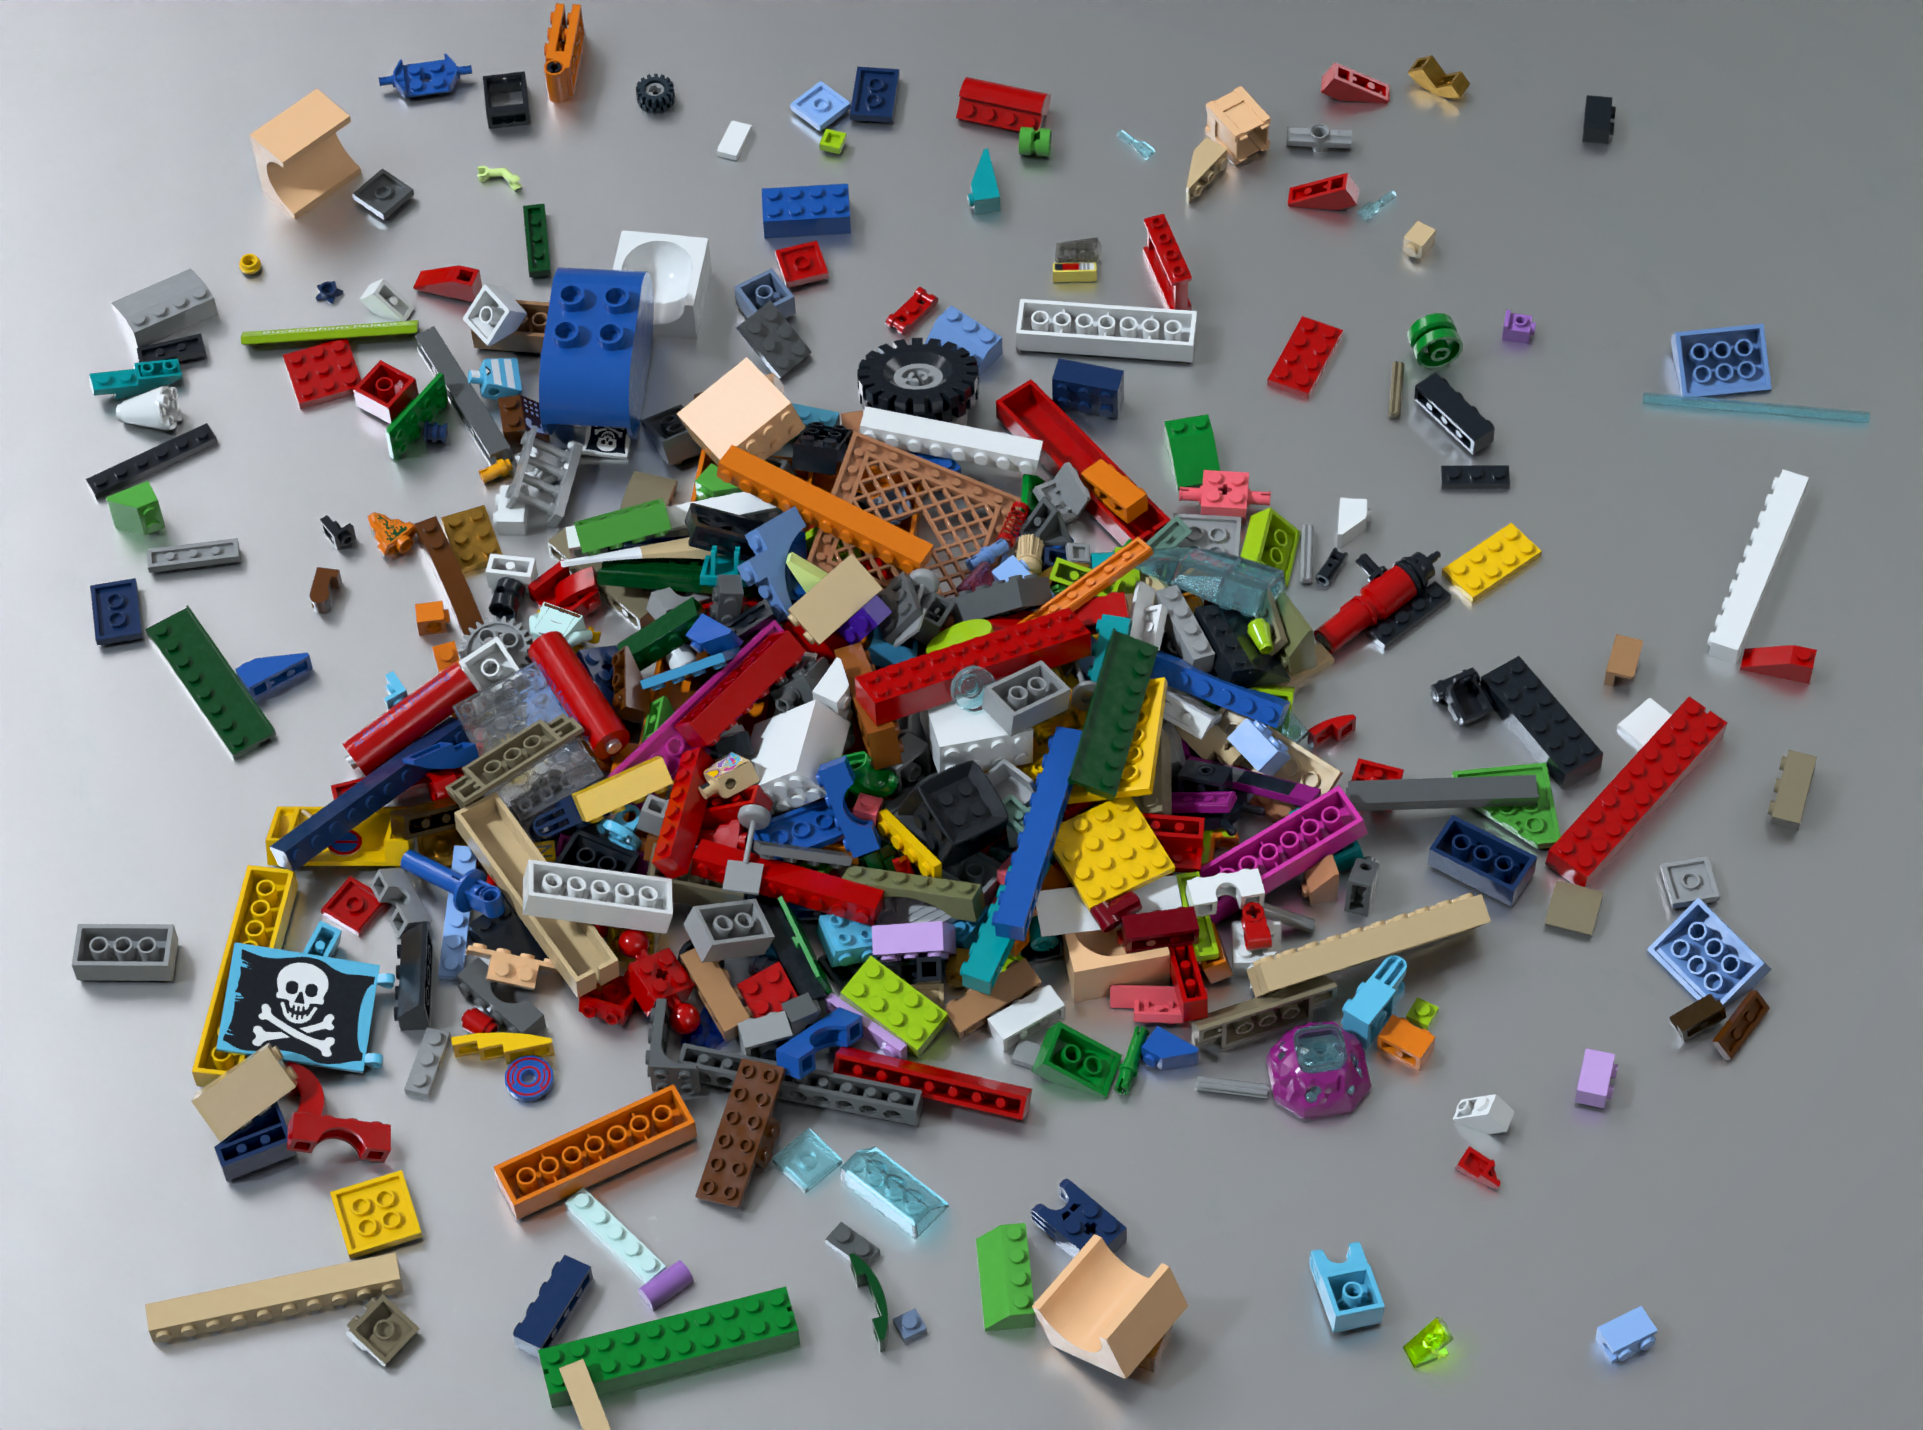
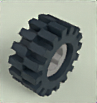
(656, 102)

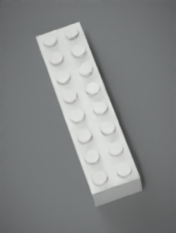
(1106, 330)

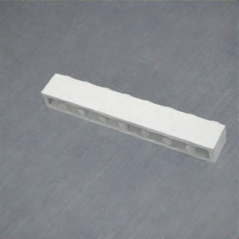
(952, 440)

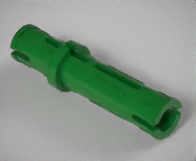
(1128, 1068)

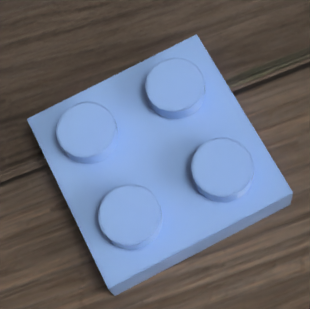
(820, 106)

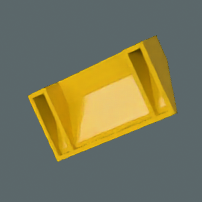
(378, 843)

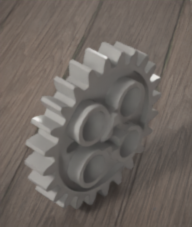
(509, 632)

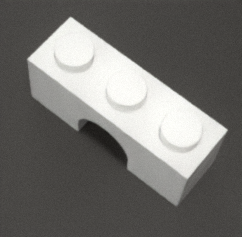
(1242, 885)

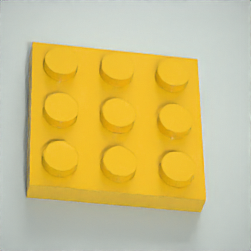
(376, 1214)

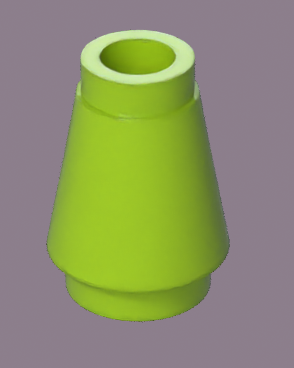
(1261, 635)

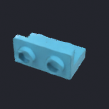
(395, 690)

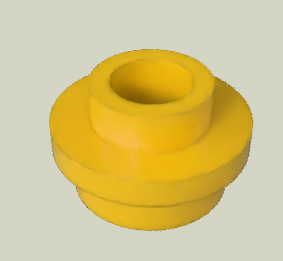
(249, 264)

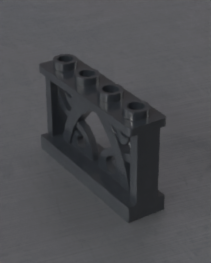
(720, 528)

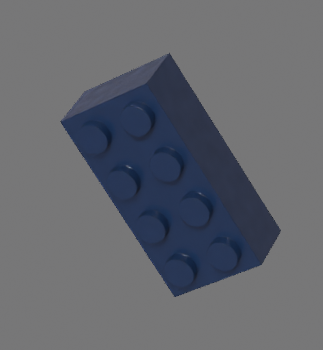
(1482, 860)

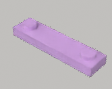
(871, 1031)

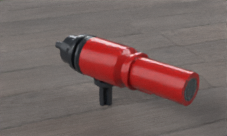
(1379, 598)

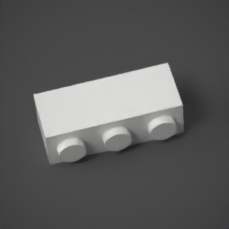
(1026, 1017)

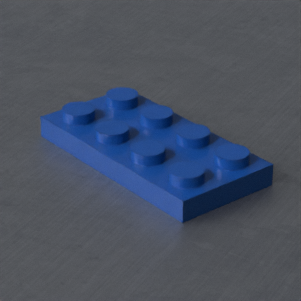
(806, 827)

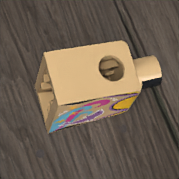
(728, 776)

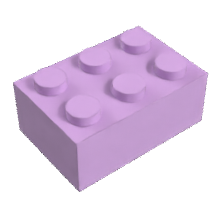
(913, 940)

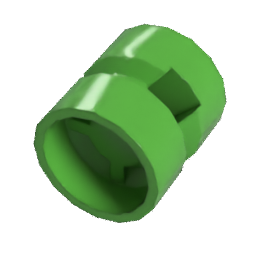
(1035, 141)

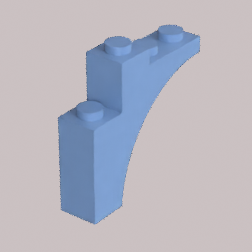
(767, 568)

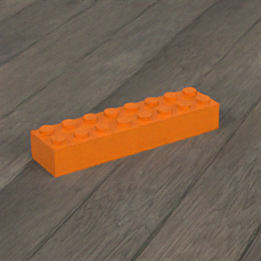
(595, 1151)

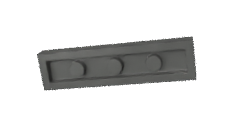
(812, 855)

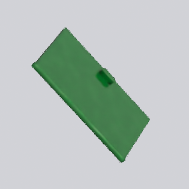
(802, 940)

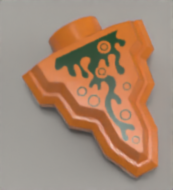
(392, 534)

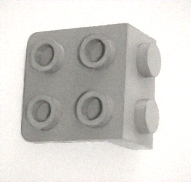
(1065, 493)

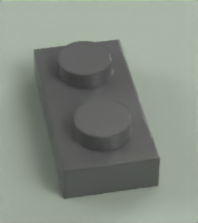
(847, 1241)

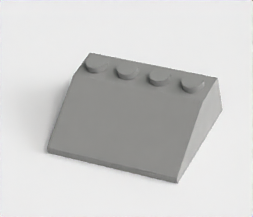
(165, 308)

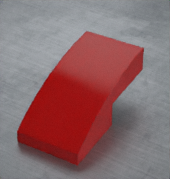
(579, 583)
(1336, 727)

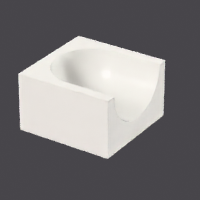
(678, 274)

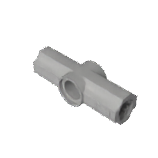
(1319, 137)

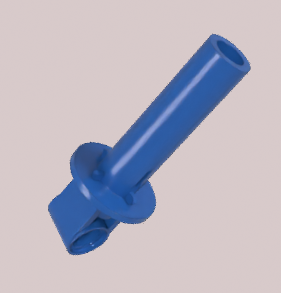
(469, 890)

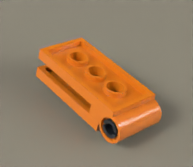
(563, 52)

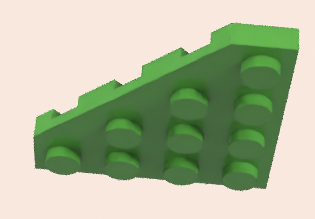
(1532, 823)

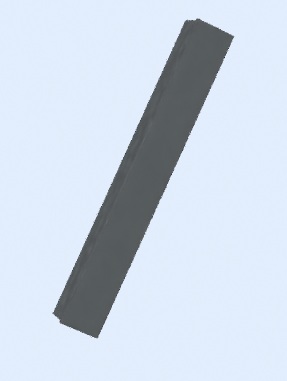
(463, 397)
(1443, 793)

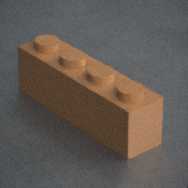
(716, 993)
(976, 1007)

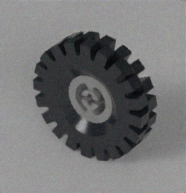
(919, 379)

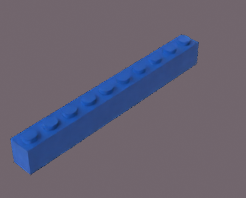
(1038, 838)

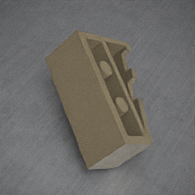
(1792, 789)

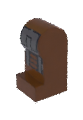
(322, 588)

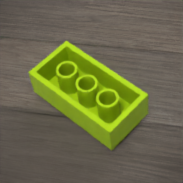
(894, 1005)

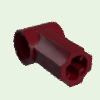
(1109, 914)

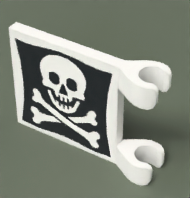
(604, 442)

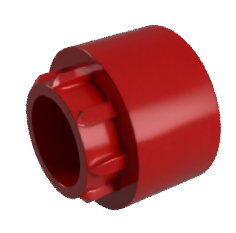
(439, 780)

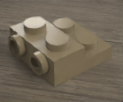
(381, 1329)

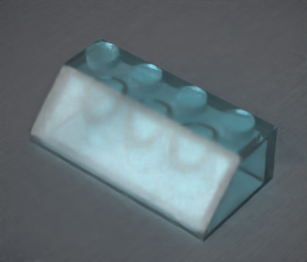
(892, 1190)

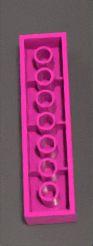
(1290, 845)

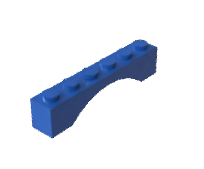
(1247, 702)

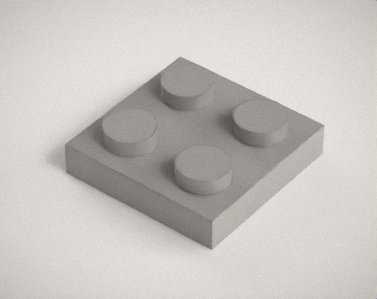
(1688, 881)

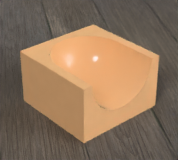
(1098, 961)

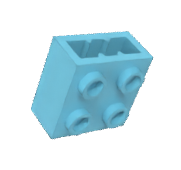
(845, 940)

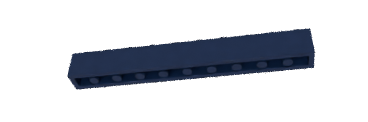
(361, 800)

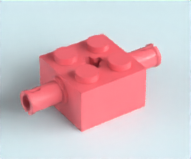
(1225, 494)

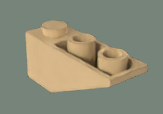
(1206, 162)

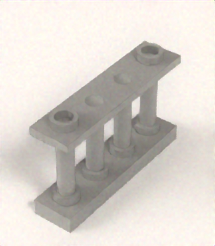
(564, 475)

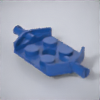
(409, 77)

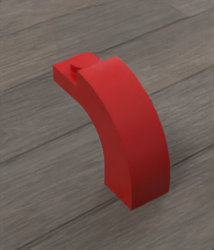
(309, 1091)

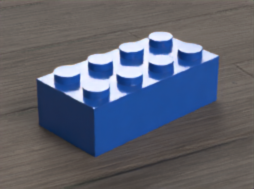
(806, 211)

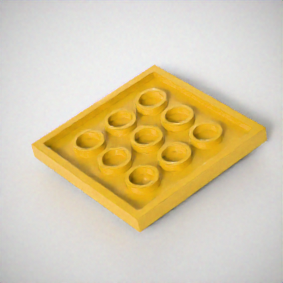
(1110, 852)

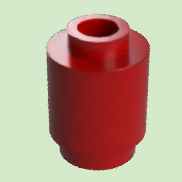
(478, 1022)

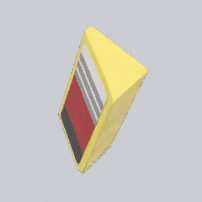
(1074, 272)

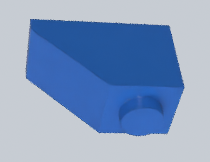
(711, 636)
(1168, 1051)

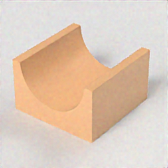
(301, 154)
(1108, 1310)

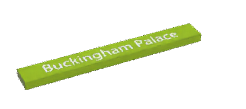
(330, 332)

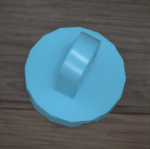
(622, 832)

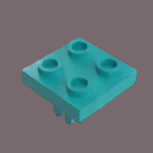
(720, 565)

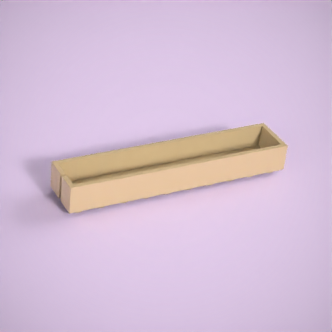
(504, 853)
(1373, 943)

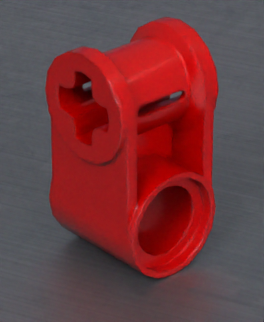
(1255, 929)

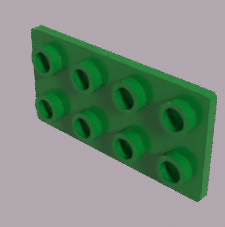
(412, 418)

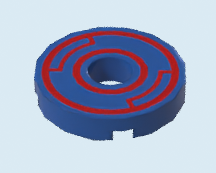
(529, 1066)

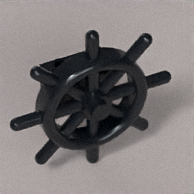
(1208, 777)

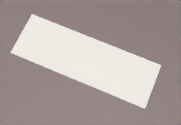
(1064, 912)

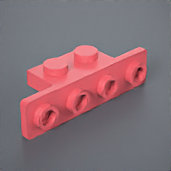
(1149, 1002)

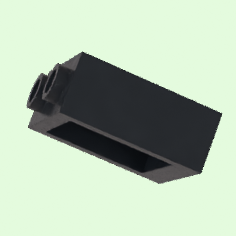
(508, 114)

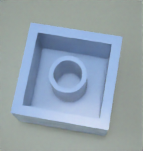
(1259, 747)

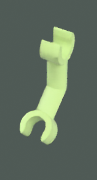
(485, 173)

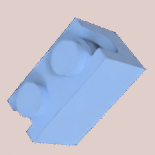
(1626, 1335)

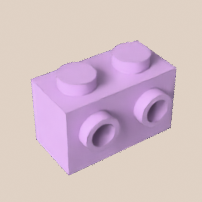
(1595, 1077)

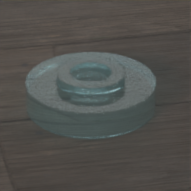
(968, 687)

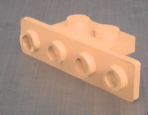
(509, 968)

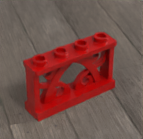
(1167, 263)

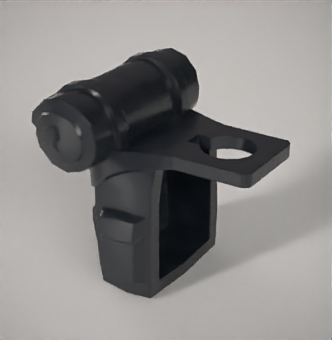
(1464, 696)

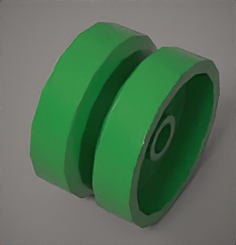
(1435, 341)

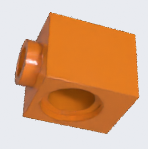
(431, 618)

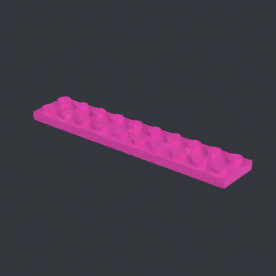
(666, 739)

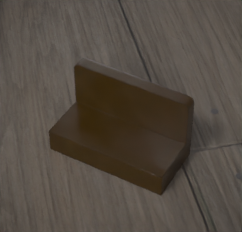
(1698, 1017)

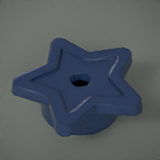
(328, 287)

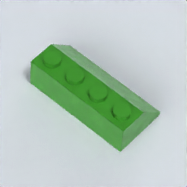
(622, 526)
(1005, 1278)

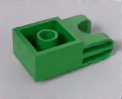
(867, 780)

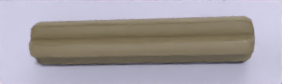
(1396, 389)

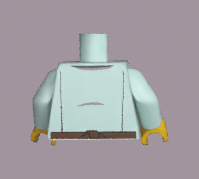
(564, 621)

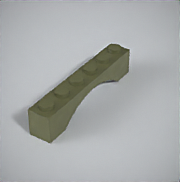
(956, 898)

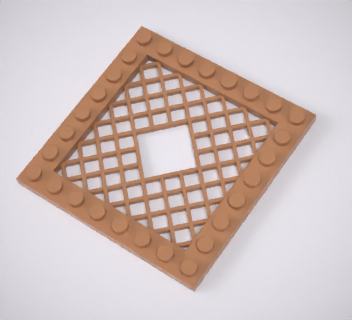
(887, 457)

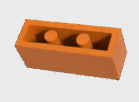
(1115, 491)

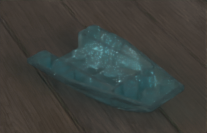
(1216, 577)

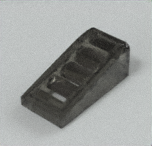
(1092, 252)

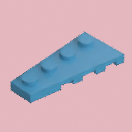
(696, 668)

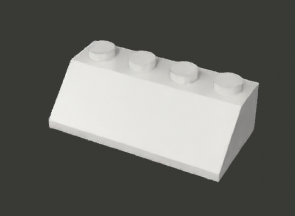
(835, 694)

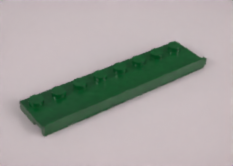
(658, 574)
(211, 683)
(1112, 715)

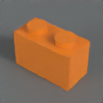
(1406, 1042)

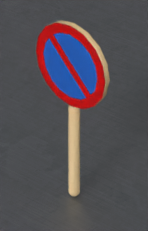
(346, 845)

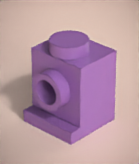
(1518, 327)

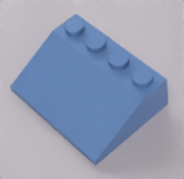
(1721, 360)
(1708, 955)

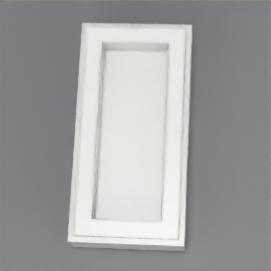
(734, 140)

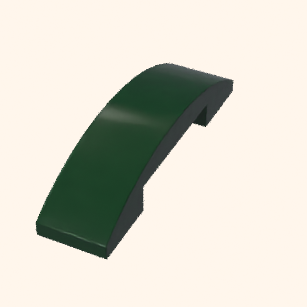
(864, 1276)

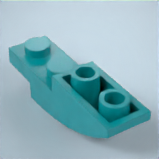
(136, 381)

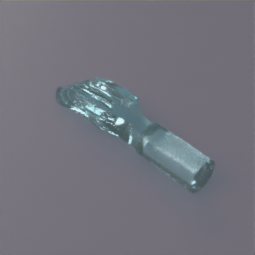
(1140, 147)
(1372, 208)

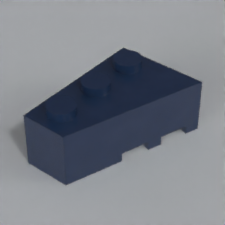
(255, 1145)

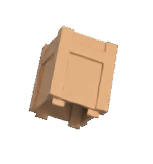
(1238, 125)

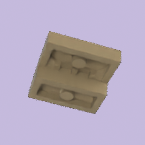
(648, 487)
(1574, 908)

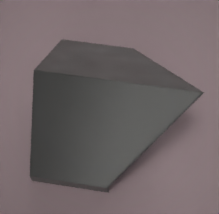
(1047, 525)

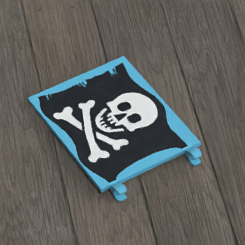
(302, 1004)

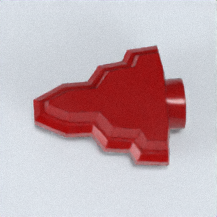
(728, 834)

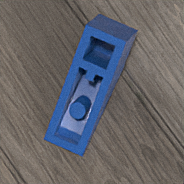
(269, 673)

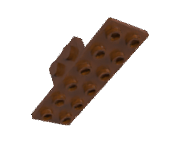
(743, 1135)

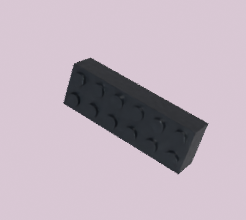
(1541, 723)

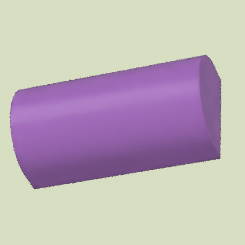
(666, 1285)

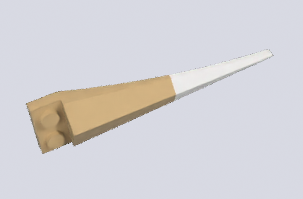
(670, 549)

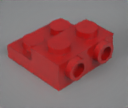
(609, 1002)

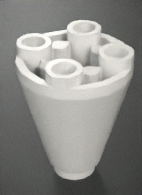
(152, 409)

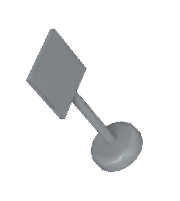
(924, 583)
(1082, 692)
(744, 875)

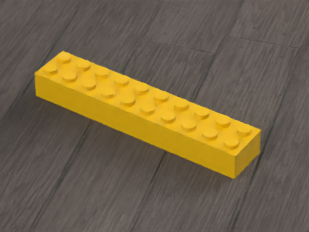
(258, 920)

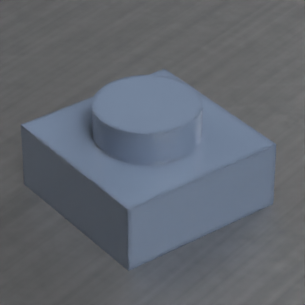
(909, 1325)

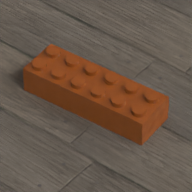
(879, 740)

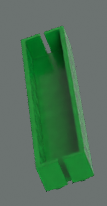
(675, 1344)

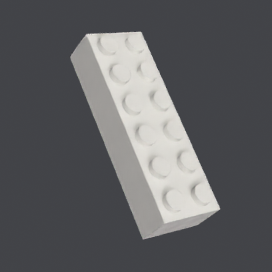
(597, 896)

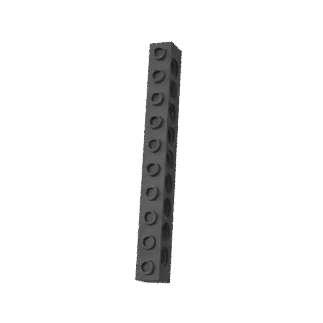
(816, 1088)

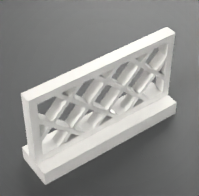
(1189, 713)

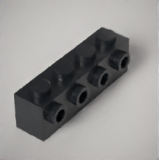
(1454, 413)

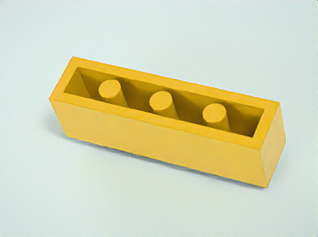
(621, 789)

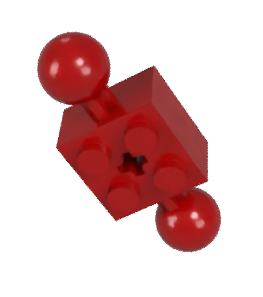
(658, 977)

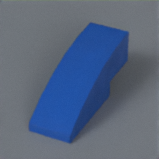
(444, 756)

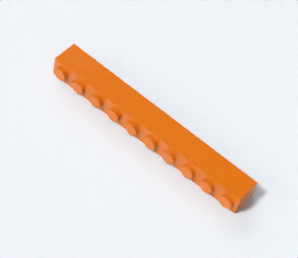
(824, 510)

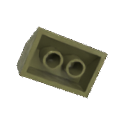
(1299, 651)

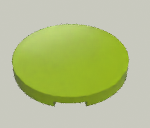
(959, 633)

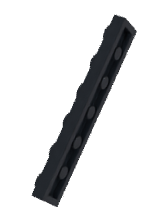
(151, 461)

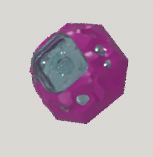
(1318, 1070)

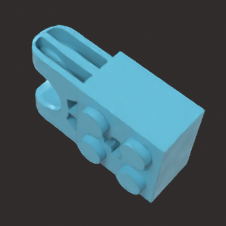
(1375, 1000)
(1347, 1289)

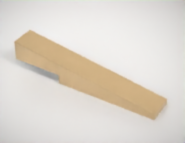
(584, 1396)

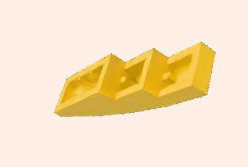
(502, 1044)

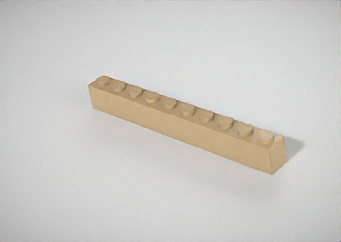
(273, 1297)

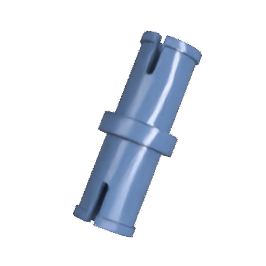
(987, 554)

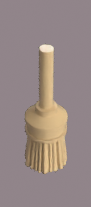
(1030, 550)

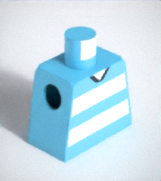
(497, 378)

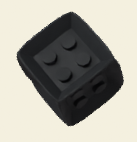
(954, 813)

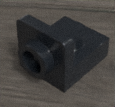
(336, 535)

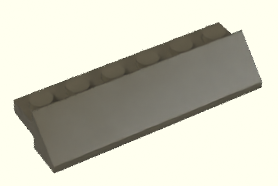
(513, 758)
(1264, 1013)

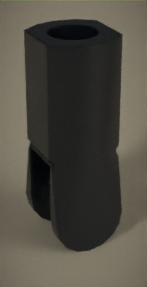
(1331, 567)

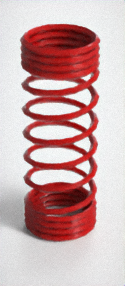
(1014, 512)

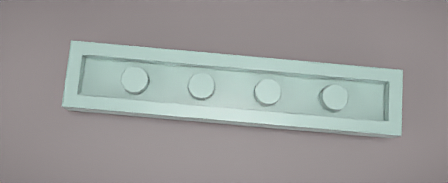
(614, 1235)

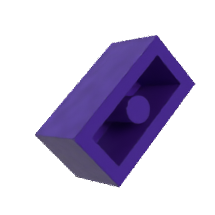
(864, 620)

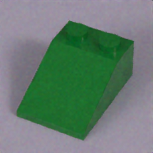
(1191, 449)
(1076, 1061)

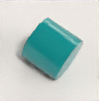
(1040, 943)

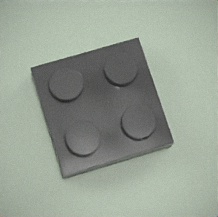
(383, 194)

